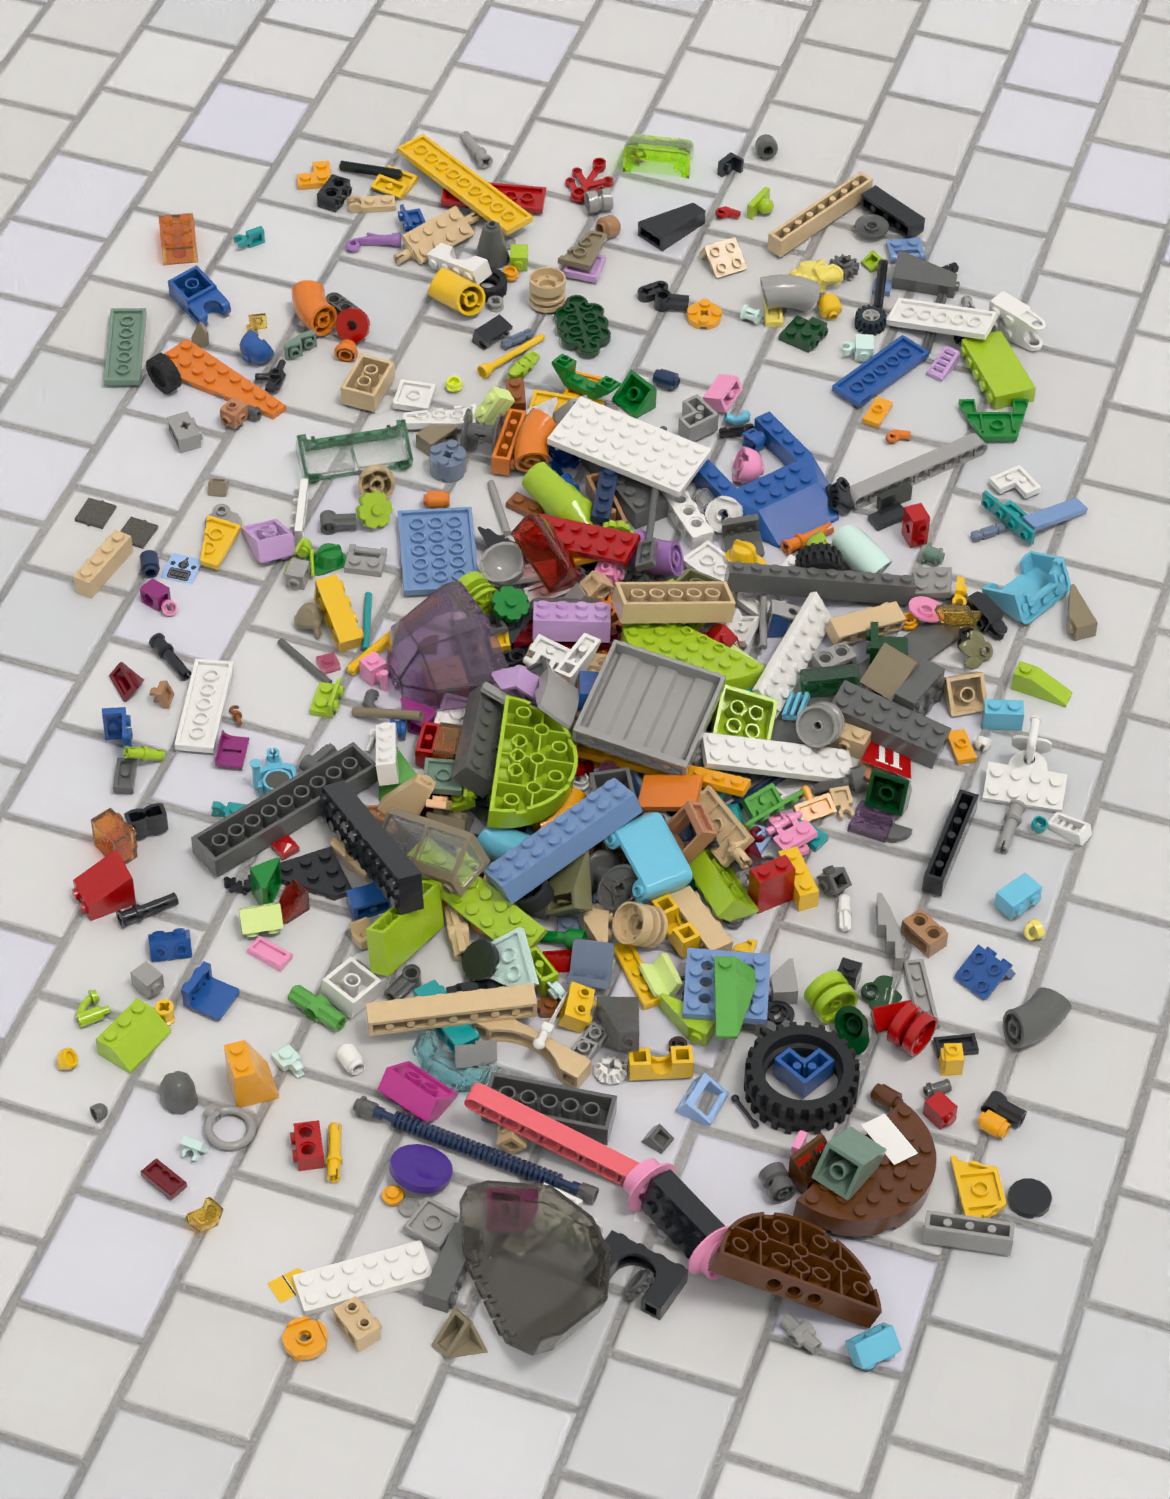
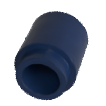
(666, 379)
(149, 563)

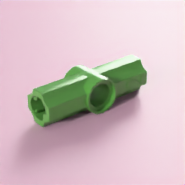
(317, 1008)

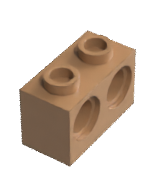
(924, 933)

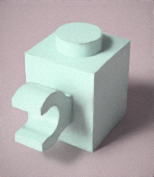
(862, 347)

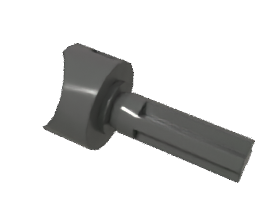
(854, 779)

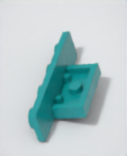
(1010, 515)

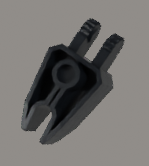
(991, 616)

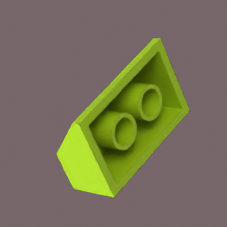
(132, 1036)

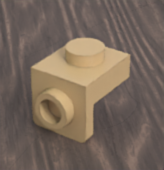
(358, 932)

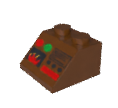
(804, 1163)

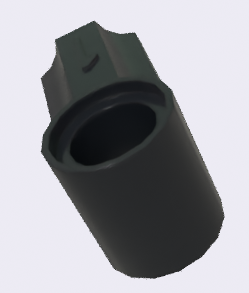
(665, 300)
(999, 1104)

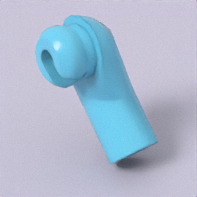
(737, 420)

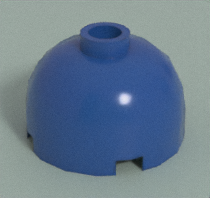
(255, 349)

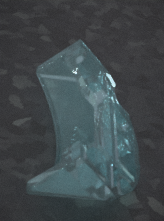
(442, 1067)

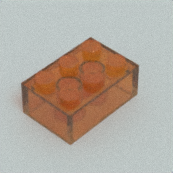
(178, 239)

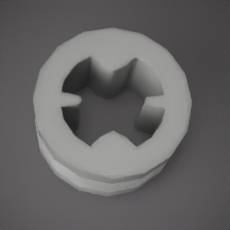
(495, 303)

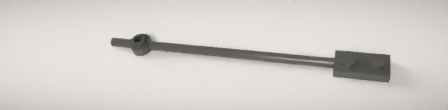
(648, 549)

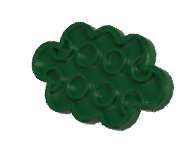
(582, 326)

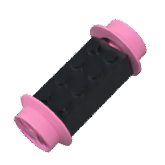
(675, 1212)

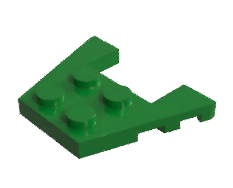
(995, 425)

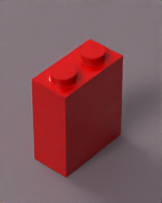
(772, 883)

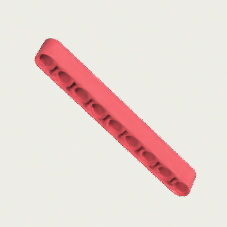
(549, 1133)

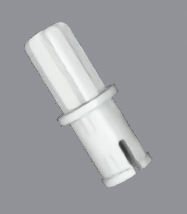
(844, 912)

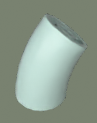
(860, 550)

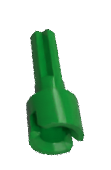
(564, 937)

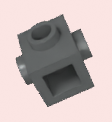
(833, 880)

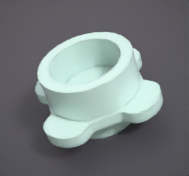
(556, 990)

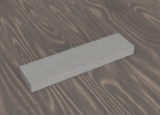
(919, 986)

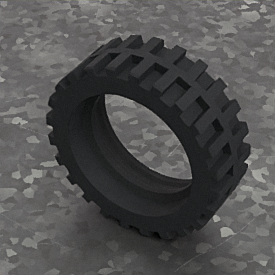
(794, 1113)

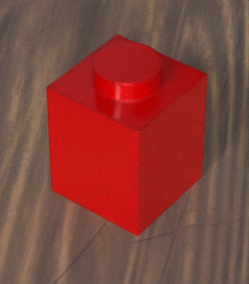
(940, 1110)

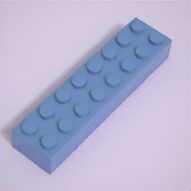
(562, 840)

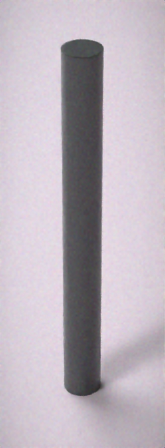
(303, 661)

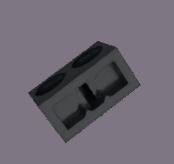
(334, 193)

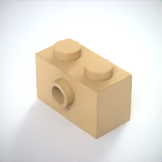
(853, 740)

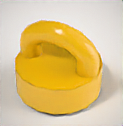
(67, 1059)

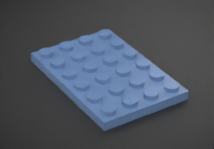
(435, 547)

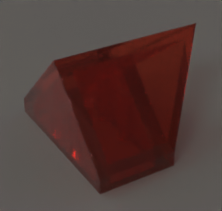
(294, 901)

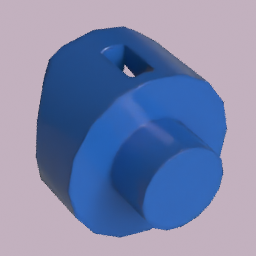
(754, 439)

